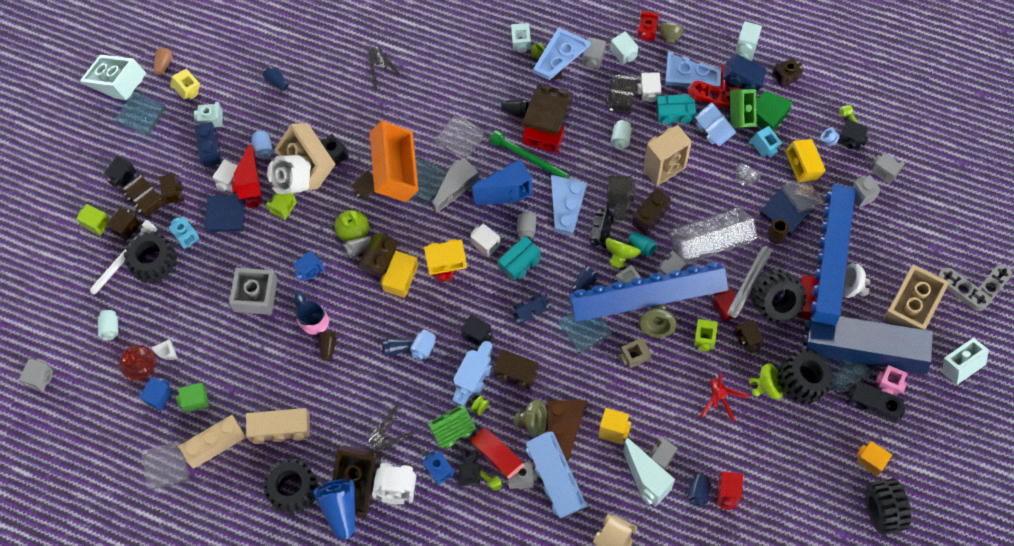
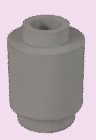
(526, 225)

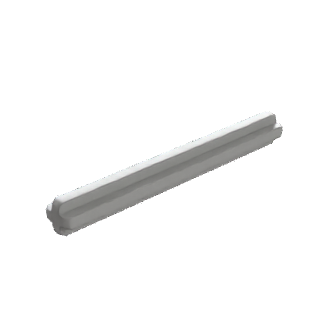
(749, 281)

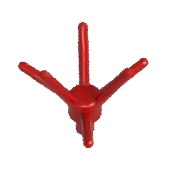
(720, 392)

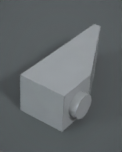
(458, 180)

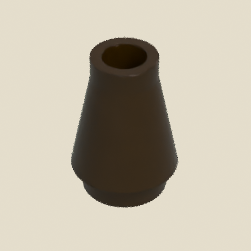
(327, 345)

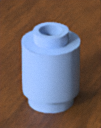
(262, 145)
(423, 345)

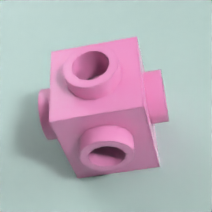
(891, 380)

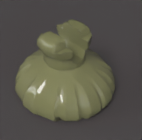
(657, 322)
(533, 418)

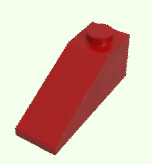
(246, 176)

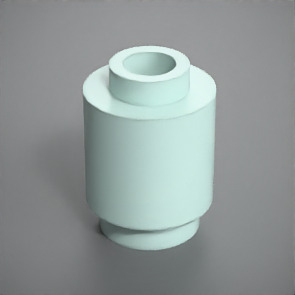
(621, 134)
(108, 325)

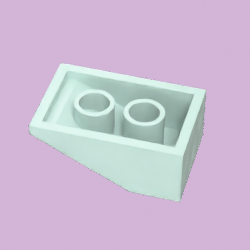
(114, 76)
(650, 478)

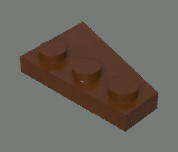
(564, 422)

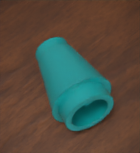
(643, 243)

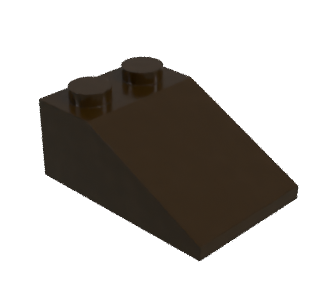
(548, 109)
(360, 467)

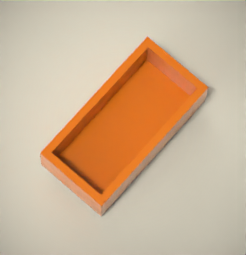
(393, 161)

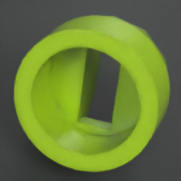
(535, 51)

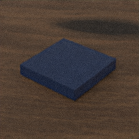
(782, 208)
(224, 213)

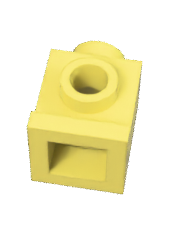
(185, 84)

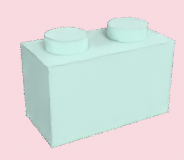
(748, 40)
(965, 361)

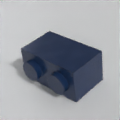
(744, 73)
(208, 144)

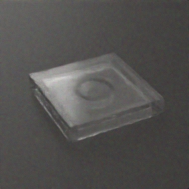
(460, 137)
(164, 466)

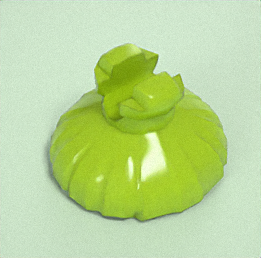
(351, 225)
(620, 252)
(767, 382)

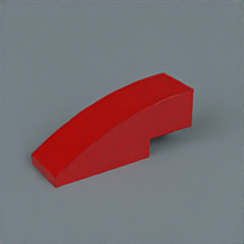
(496, 453)

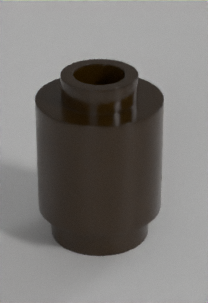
(777, 231)

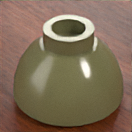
(671, 32)

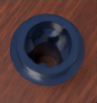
(274, 77)
(585, 279)
(395, 346)

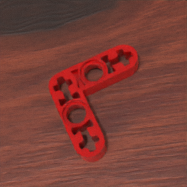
(704, 96)

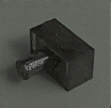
(620, 195)

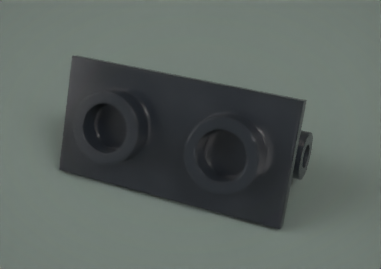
(603, 220)

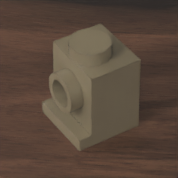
(638, 348)

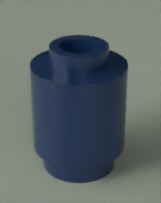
(699, 490)

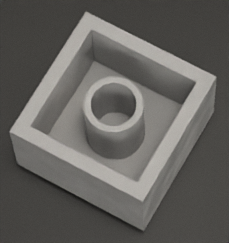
(253, 291)

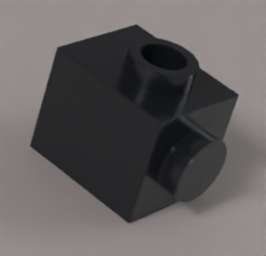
(853, 135)

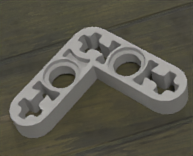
(980, 292)

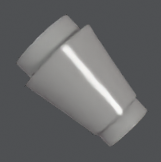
(354, 247)

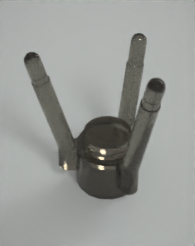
(378, 57)
(378, 438)

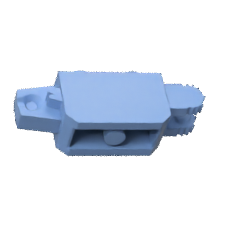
(472, 373)

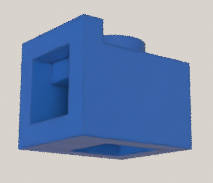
(308, 266)

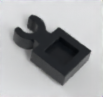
(470, 471)

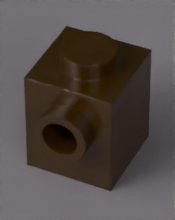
(364, 185)
(123, 223)

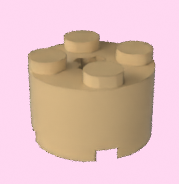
(615, 532)

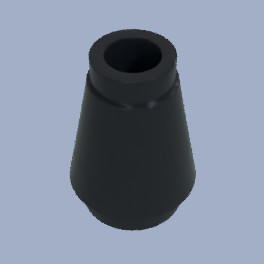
(515, 106)

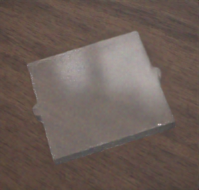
(802, 195)

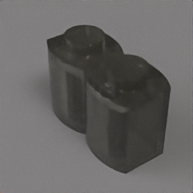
(622, 94)

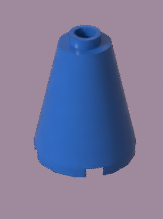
(338, 506)

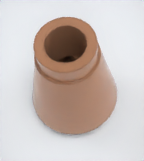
(162, 60)

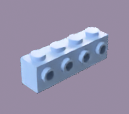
(555, 474)

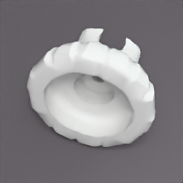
(855, 281)

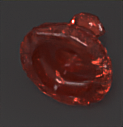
(140, 366)

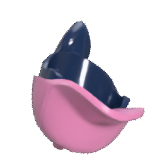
(310, 315)

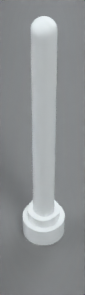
(146, 227)

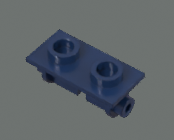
(523, 311)

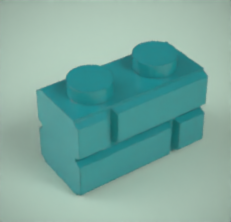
(675, 108)
(519, 259)

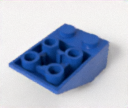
(503, 186)

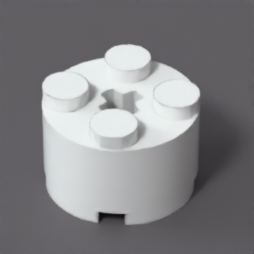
(289, 174)
(394, 484)

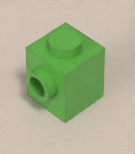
(193, 397)

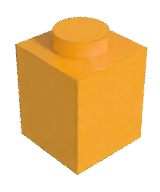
(873, 458)

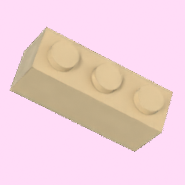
(278, 425)
(212, 441)

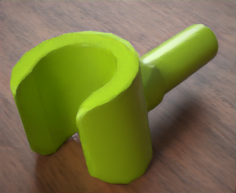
(847, 111)
(494, 483)

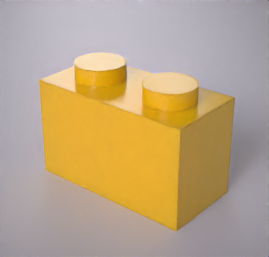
(805, 160)
(445, 256)
(399, 274)
(614, 426)

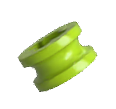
(480, 405)

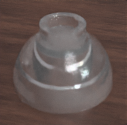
(746, 175)

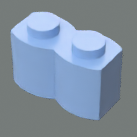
(715, 124)

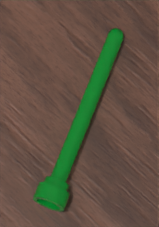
(498, 139)

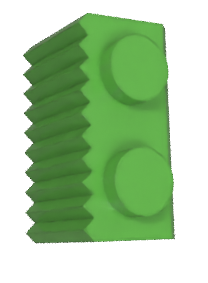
(743, 108)
(452, 426)

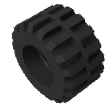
(144, 245)
(790, 302)
(816, 371)
(279, 475)
(888, 506)

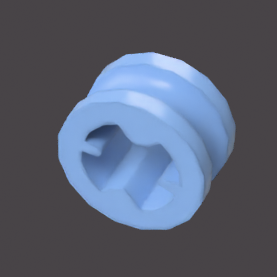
(829, 137)

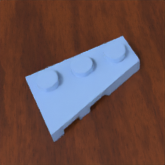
(559, 53)
(684, 72)
(567, 202)

